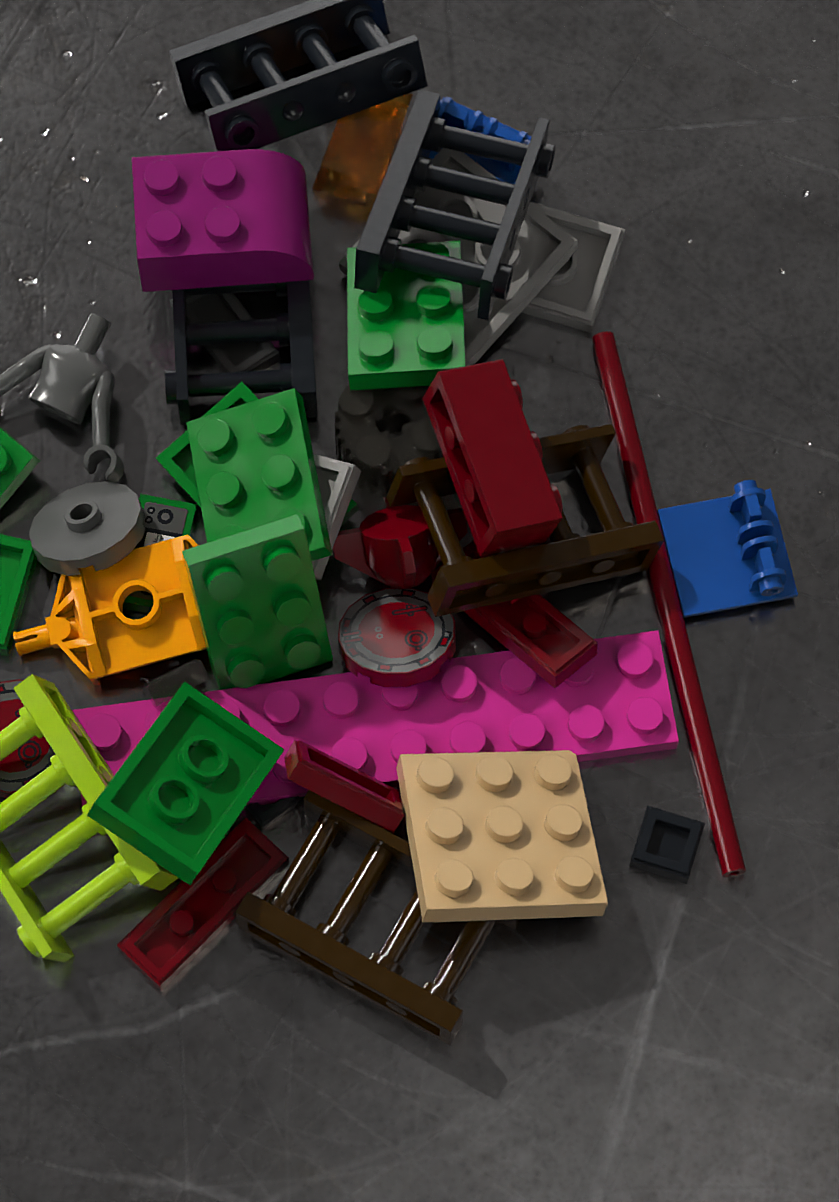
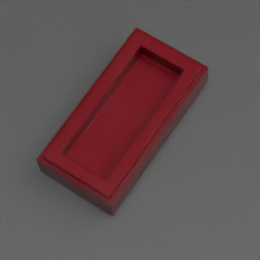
(344, 785)

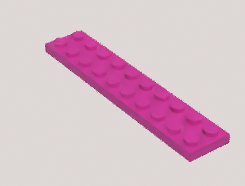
(473, 705)

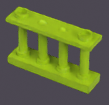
(77, 764)

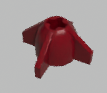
(394, 545)

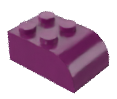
(221, 219)

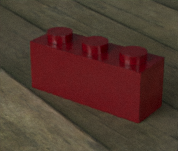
(493, 457)

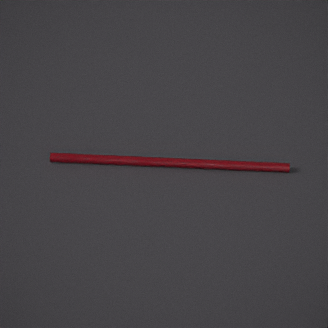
(670, 611)

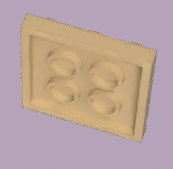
(500, 836)

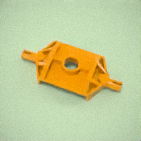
(90, 618)

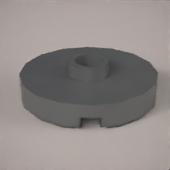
(87, 527)

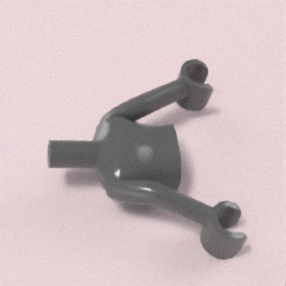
(72, 382)

